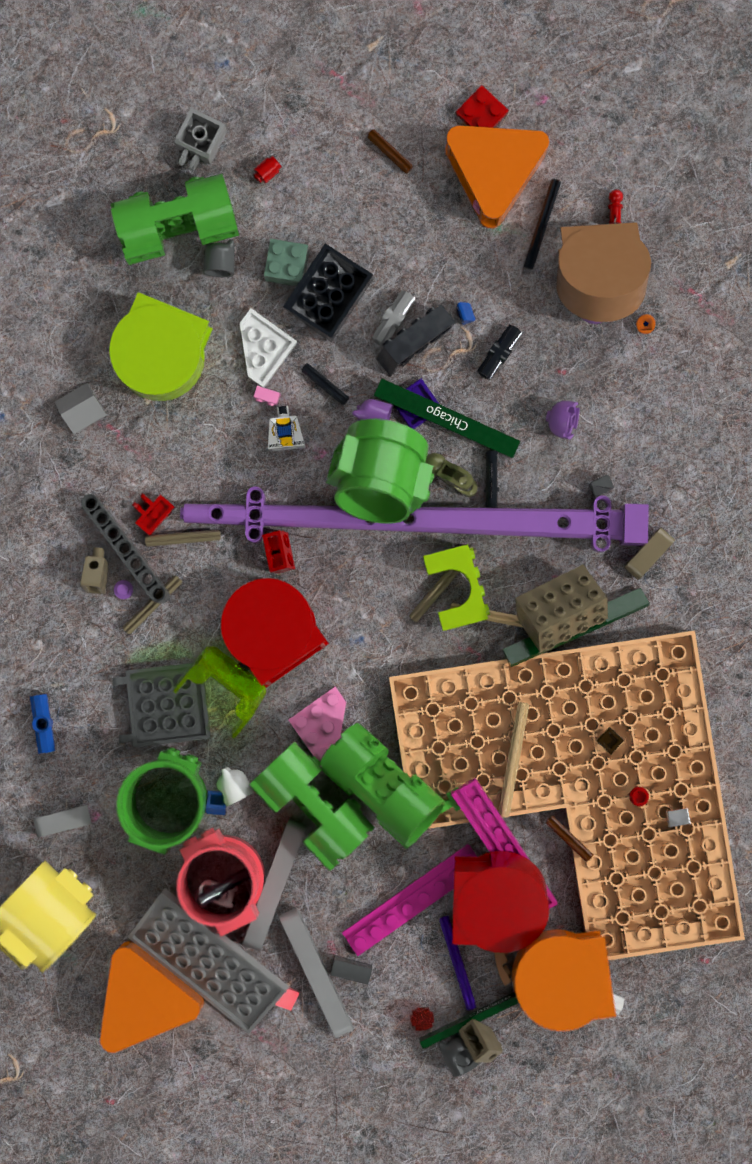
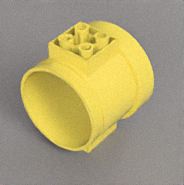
(44, 917)

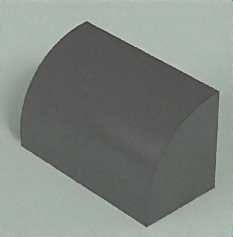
(351, 970)

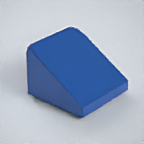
(465, 313)
(215, 803)

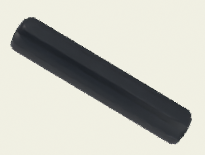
(325, 384)

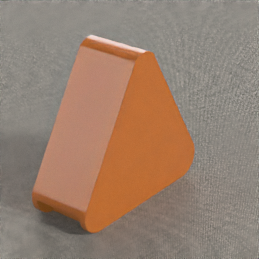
(494, 166)
(143, 999)

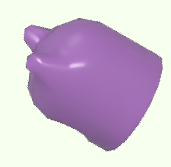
(373, 410)

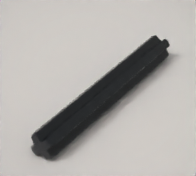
(542, 224)

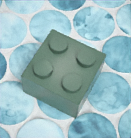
(286, 262)

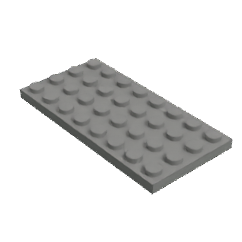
(208, 962)

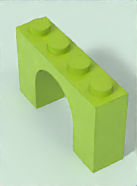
(459, 560)

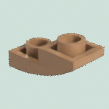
(504, 972)

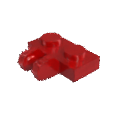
(154, 515)

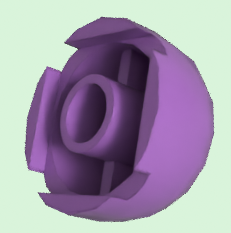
(563, 418)

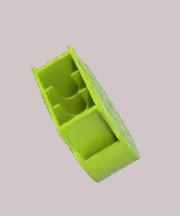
(159, 349)

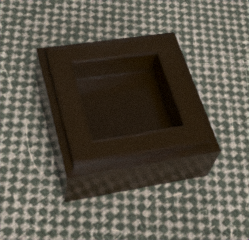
(610, 740)

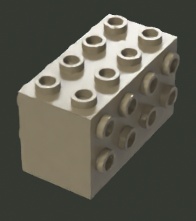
(562, 608)

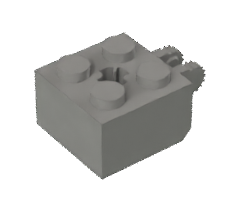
(202, 148)

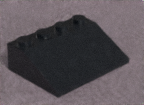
(328, 292)

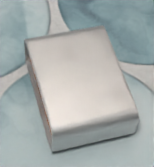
(678, 817)

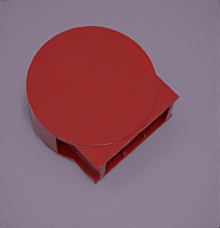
(270, 628)
(498, 901)

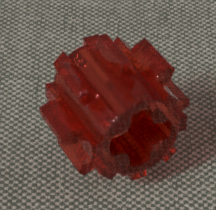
(422, 1018)

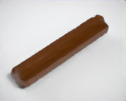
(389, 151)
(569, 838)

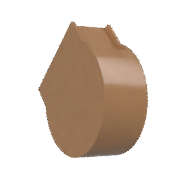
(602, 271)

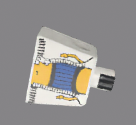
(284, 432)

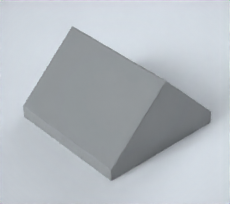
(80, 408)

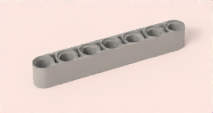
(275, 884)
(316, 972)

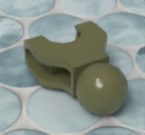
(452, 474)

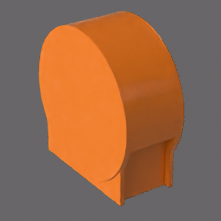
(564, 979)

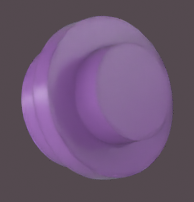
(123, 589)

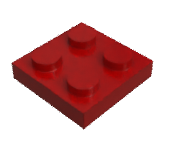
(482, 109)

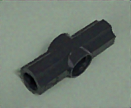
(499, 352)

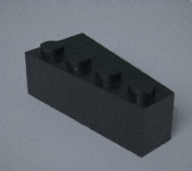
(414, 339)

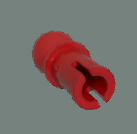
(615, 198)

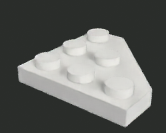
(263, 347)

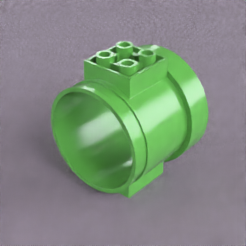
(380, 471)
(127, 811)

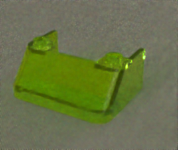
(232, 676)

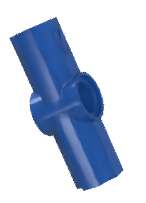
(40, 710)

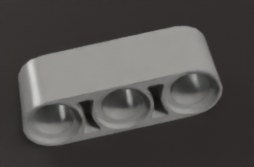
(62, 821)

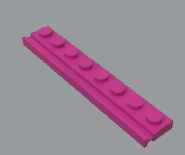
(489, 822)
(404, 904)

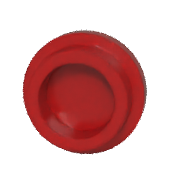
(639, 796)

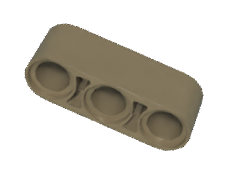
(649, 553)

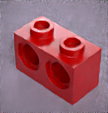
(278, 552)

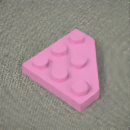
(321, 722)

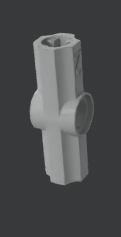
(393, 317)

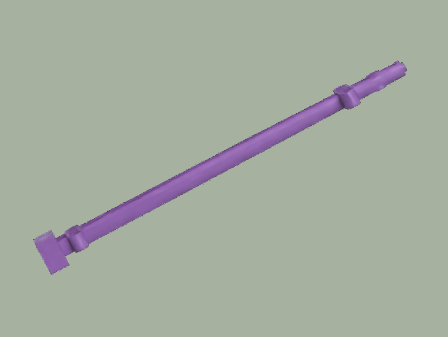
(624, 524)

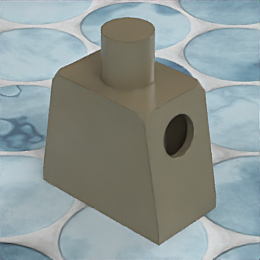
(94, 579)
(480, 1041)

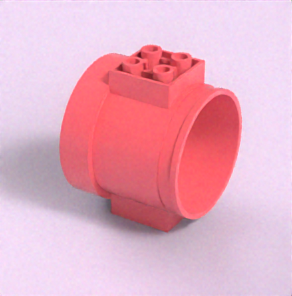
(214, 840)

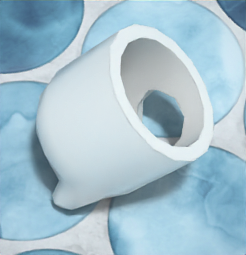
(233, 785)

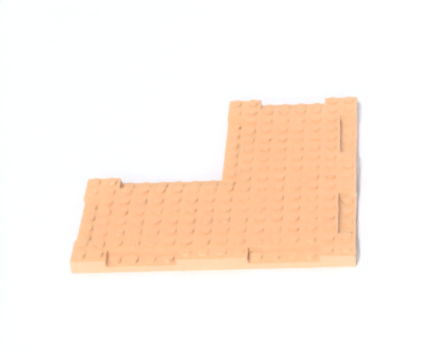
(647, 881)

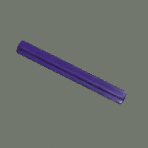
(457, 963)

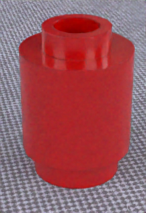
(267, 170)

